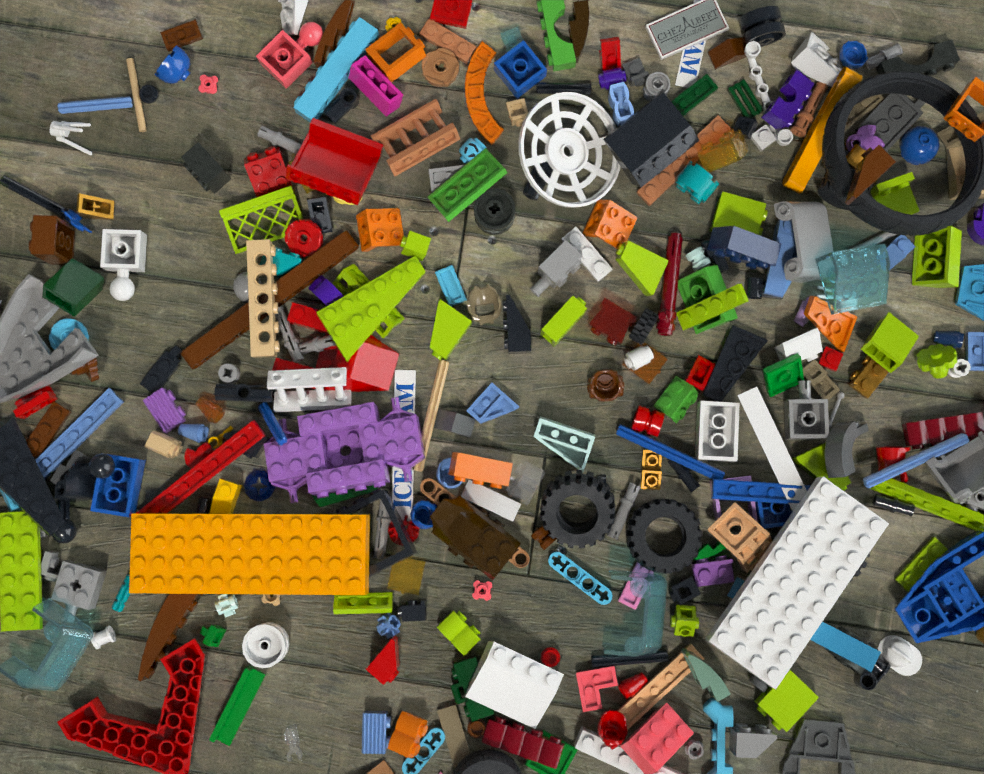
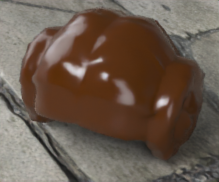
(605, 385)

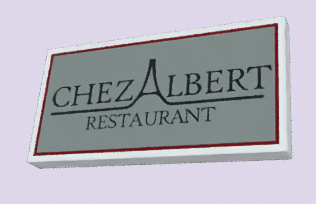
(686, 27)

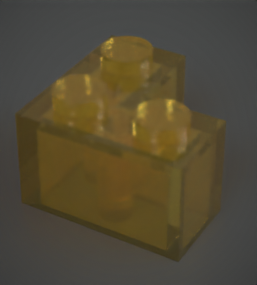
(726, 151)

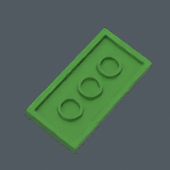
(467, 184)

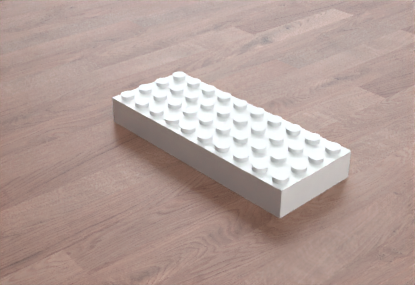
(796, 582)

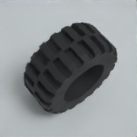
(572, 532)
(690, 536)

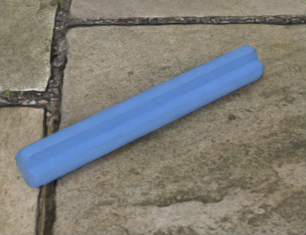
(95, 105)

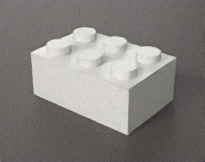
(717, 431)

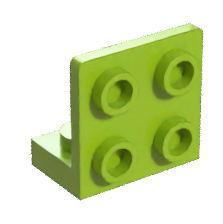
(896, 194)

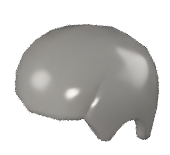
(241, 286)

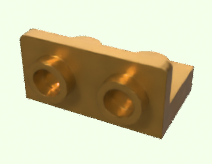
(868, 377)

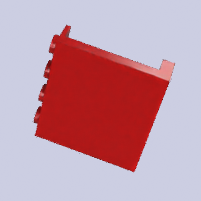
(335, 162)

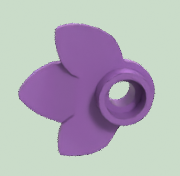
(865, 137)

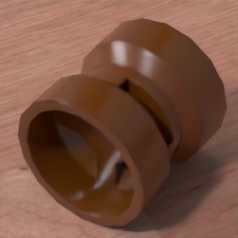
(543, 538)

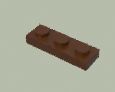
(47, 428)

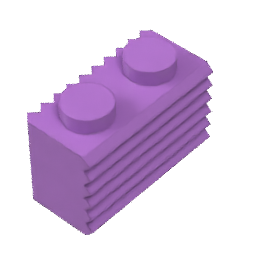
(165, 410)

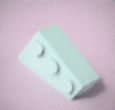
(566, 441)

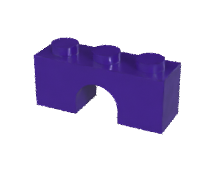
(796, 89)

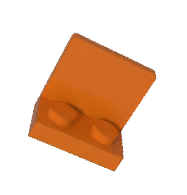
(610, 223)
(379, 228)

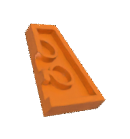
(834, 327)

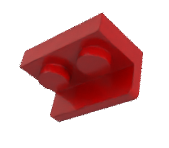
(34, 402)

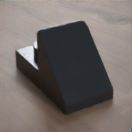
(319, 213)

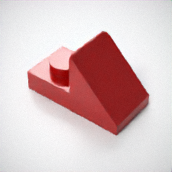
(610, 53)
(700, 373)

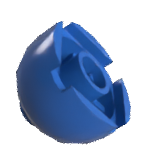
(174, 67)
(919, 145)

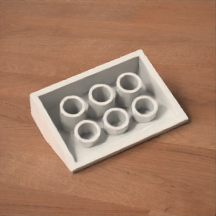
(513, 684)

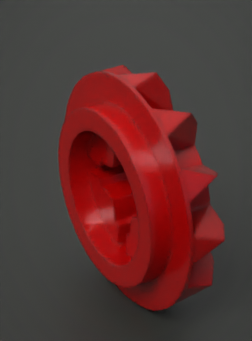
(412, 529)

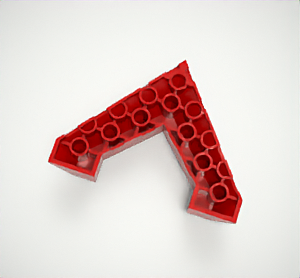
(160, 746)

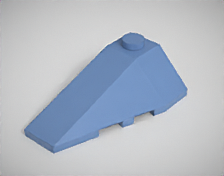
(775, 280)

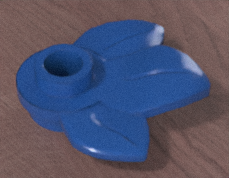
(73, 218)

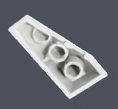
(292, 15)

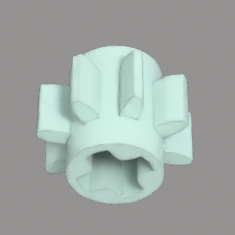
(226, 604)

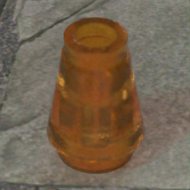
(211, 411)

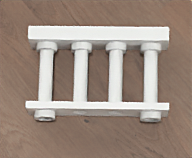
(310, 399)

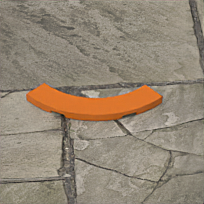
(475, 93)

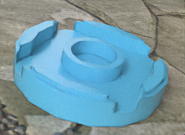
(62, 329)

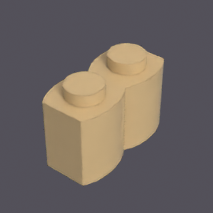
(164, 444)

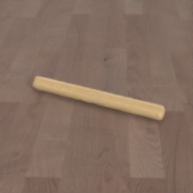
(432, 409)

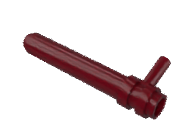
(670, 286)

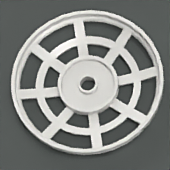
(578, 149)

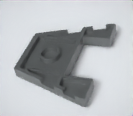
(819, 741)

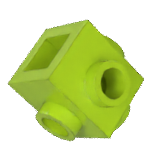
(684, 620)

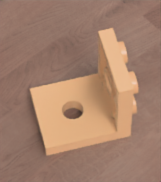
(748, 544)

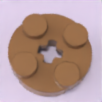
(438, 57)

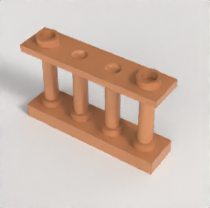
(421, 150)

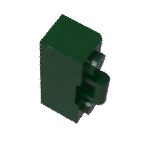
(464, 672)

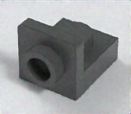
(635, 73)

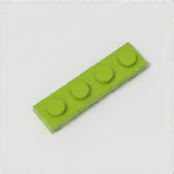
(712, 307)

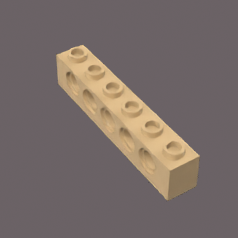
(255, 249)

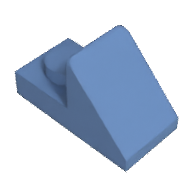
(899, 249)

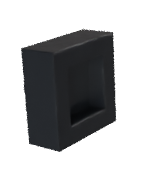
(746, 126)

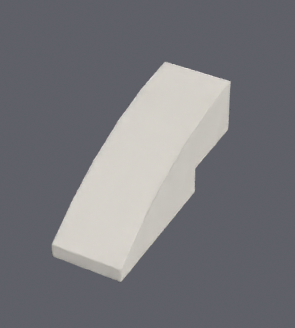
(491, 500)

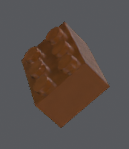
(52, 239)

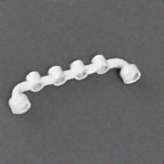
(752, 50)

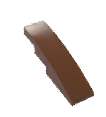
(337, 26)

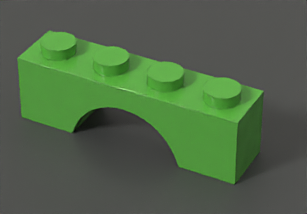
(561, 53)

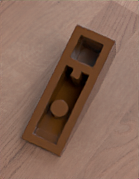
(868, 171)

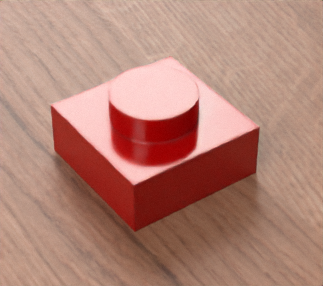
(830, 359)

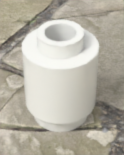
(638, 357)

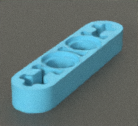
(582, 575)

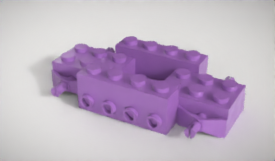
(317, 457)

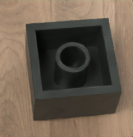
(205, 168)

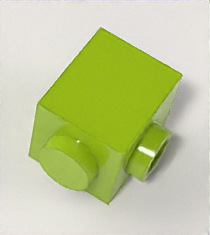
(415, 244)

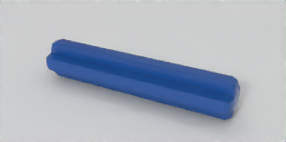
(272, 423)

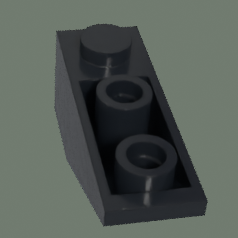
(517, 330)

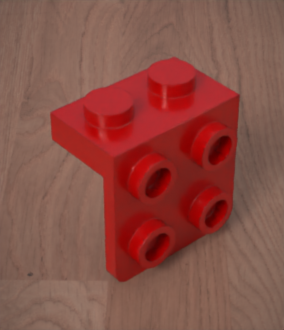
(267, 171)

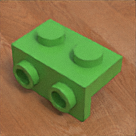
(676, 399)

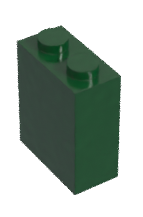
(73, 287)

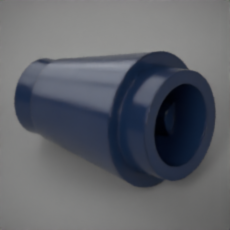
(949, 338)

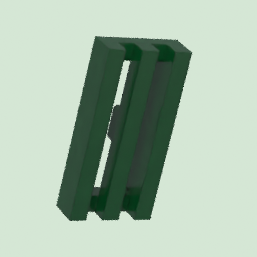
(737, 86)

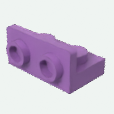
(713, 572)

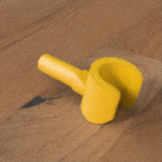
(219, 438)

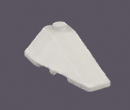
(815, 61)

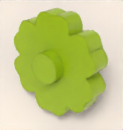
(937, 360)

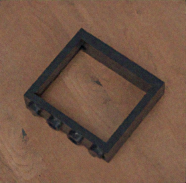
(397, 522)

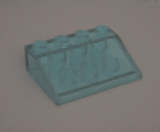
(855, 278)

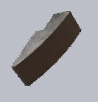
(579, 27)

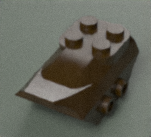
(473, 535)

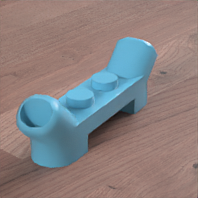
(722, 717)

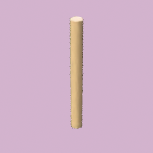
(135, 92)

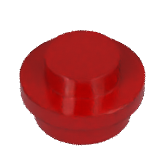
(550, 657)

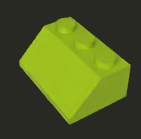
(937, 259)

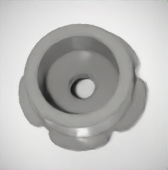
(699, 749)

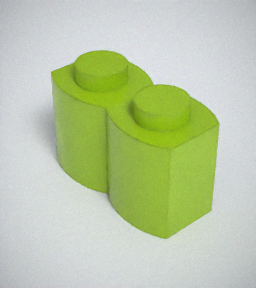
(459, 632)

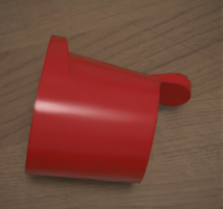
(890, 455)

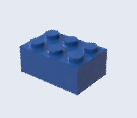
(121, 490)

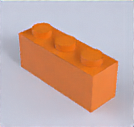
(480, 470)

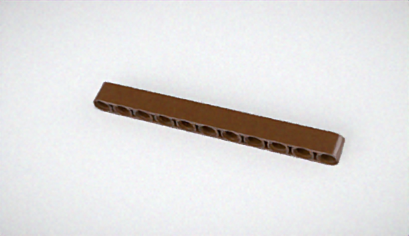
(287, 287)

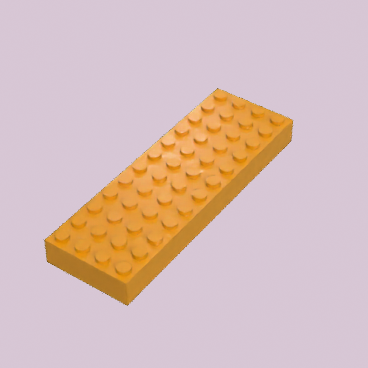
(250, 554)

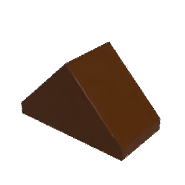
(727, 52)

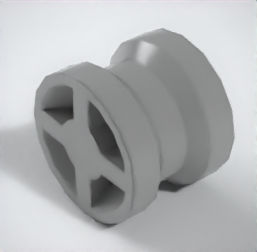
(232, 376)

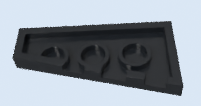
(733, 360)

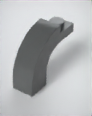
(839, 448)

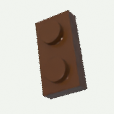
(181, 35)

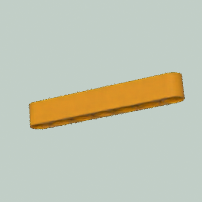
(811, 148)

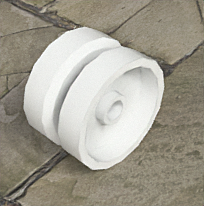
(259, 654)

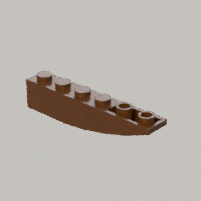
(168, 621)

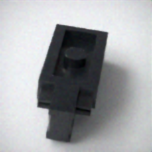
(162, 370)

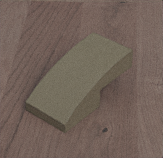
(820, 382)

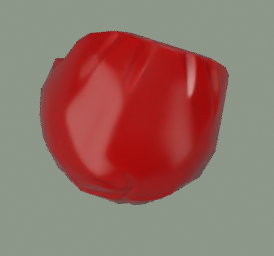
(612, 728)

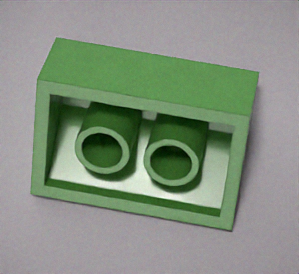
(701, 286)

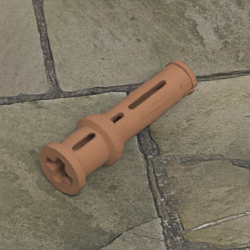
(806, 116)

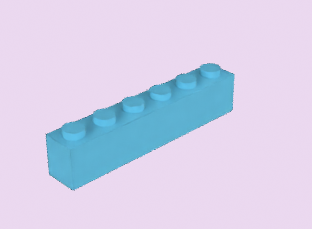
(336, 70)

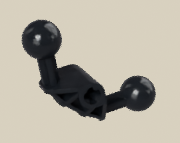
(79, 486)

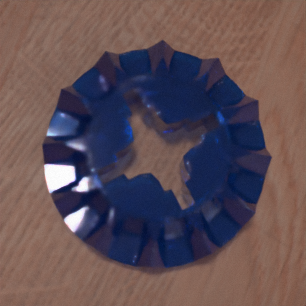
(252, 492)

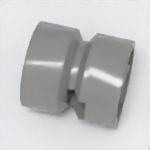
(655, 84)

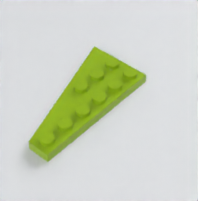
(364, 309)

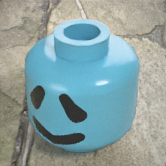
(471, 149)

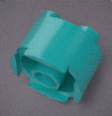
(696, 182)

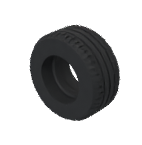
(487, 762)

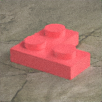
(589, 684)

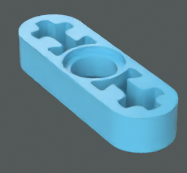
(436, 743)

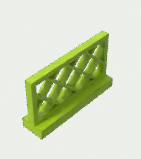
(254, 205)

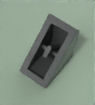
(454, 423)

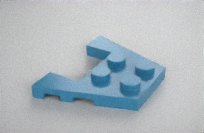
(971, 290)

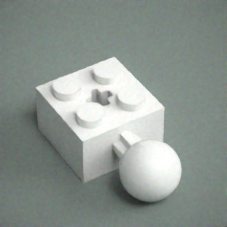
(131, 261)

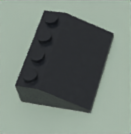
(651, 140)

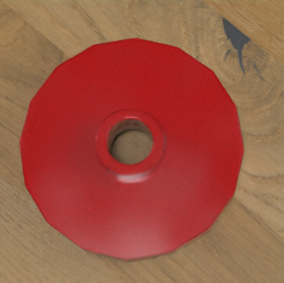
(297, 244)

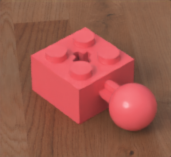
(293, 52)

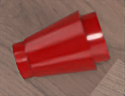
(632, 685)

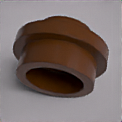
(477, 728)

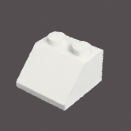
(806, 345)

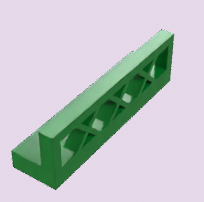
(238, 705)

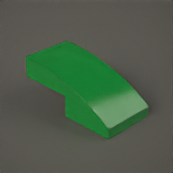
(706, 551)

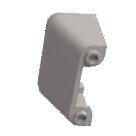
(811, 238)
(961, 471)

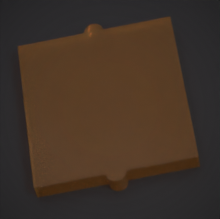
(651, 369)

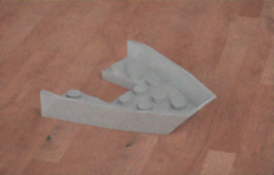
(24, 356)

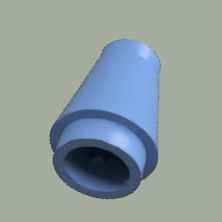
(195, 432)

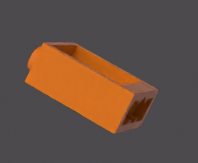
(403, 63)
(974, 89)

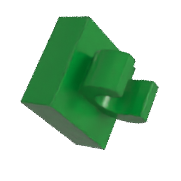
(213, 635)

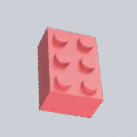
(657, 739)

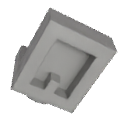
(49, 563)

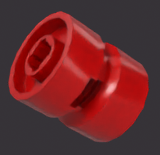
(648, 421)

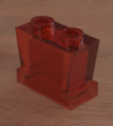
(612, 322)

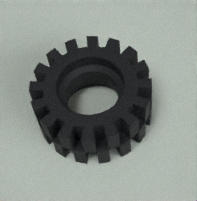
(643, 326)

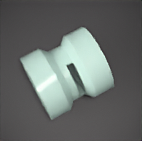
(698, 259)

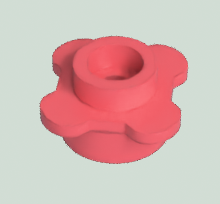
(212, 88)
(481, 585)

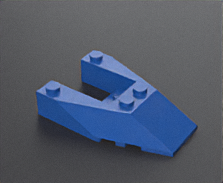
(944, 597)

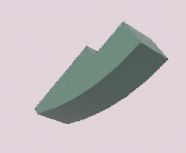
(705, 676)

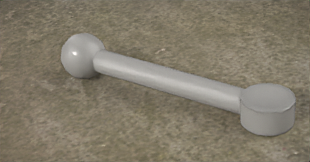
(840, 395)

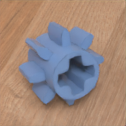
(388, 625)

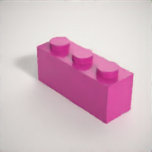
(375, 86)

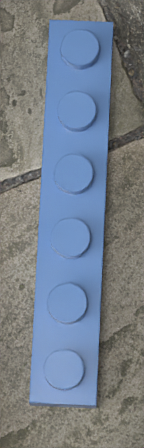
(78, 432)

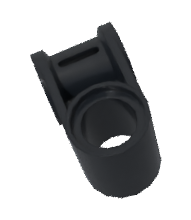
(879, 670)

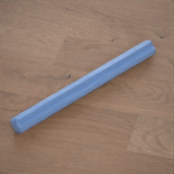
(915, 460)

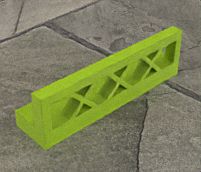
(355, 280)

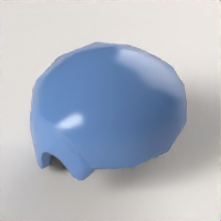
(442, 475)

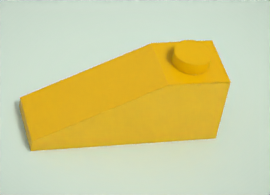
(225, 497)

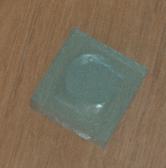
(511, 38)

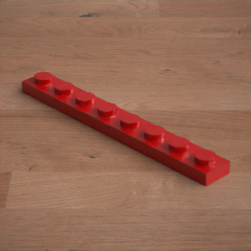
(205, 470)

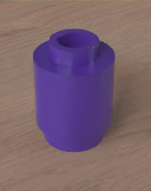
(611, 77)

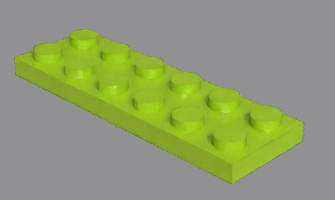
(19, 572)

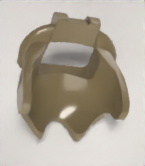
(484, 296)

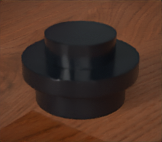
(148, 94)

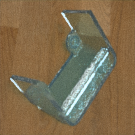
(654, 590)
(69, 640)

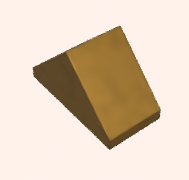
(95, 207)

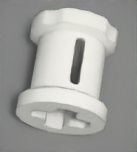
(965, 367)
(103, 637)

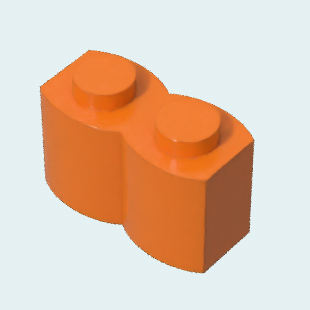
(407, 734)

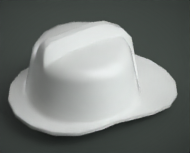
(900, 655)

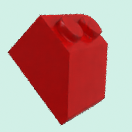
(386, 663)

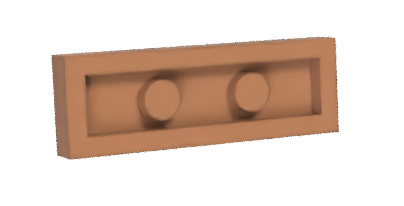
(448, 40)

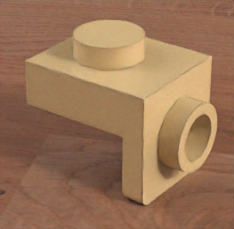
(517, 111)

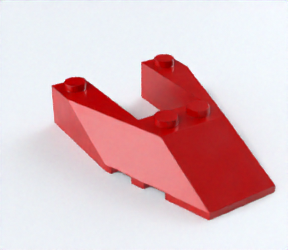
(367, 370)

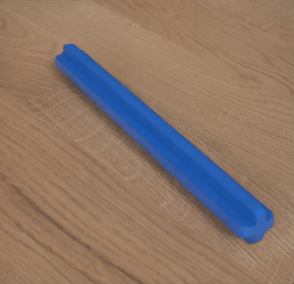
(669, 453)

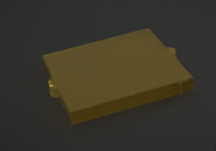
(407, 576)

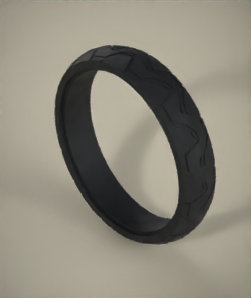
(867, 208)

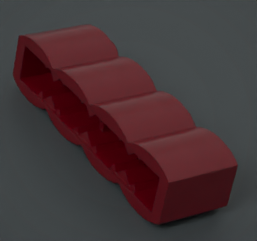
(942, 429)
(522, 742)

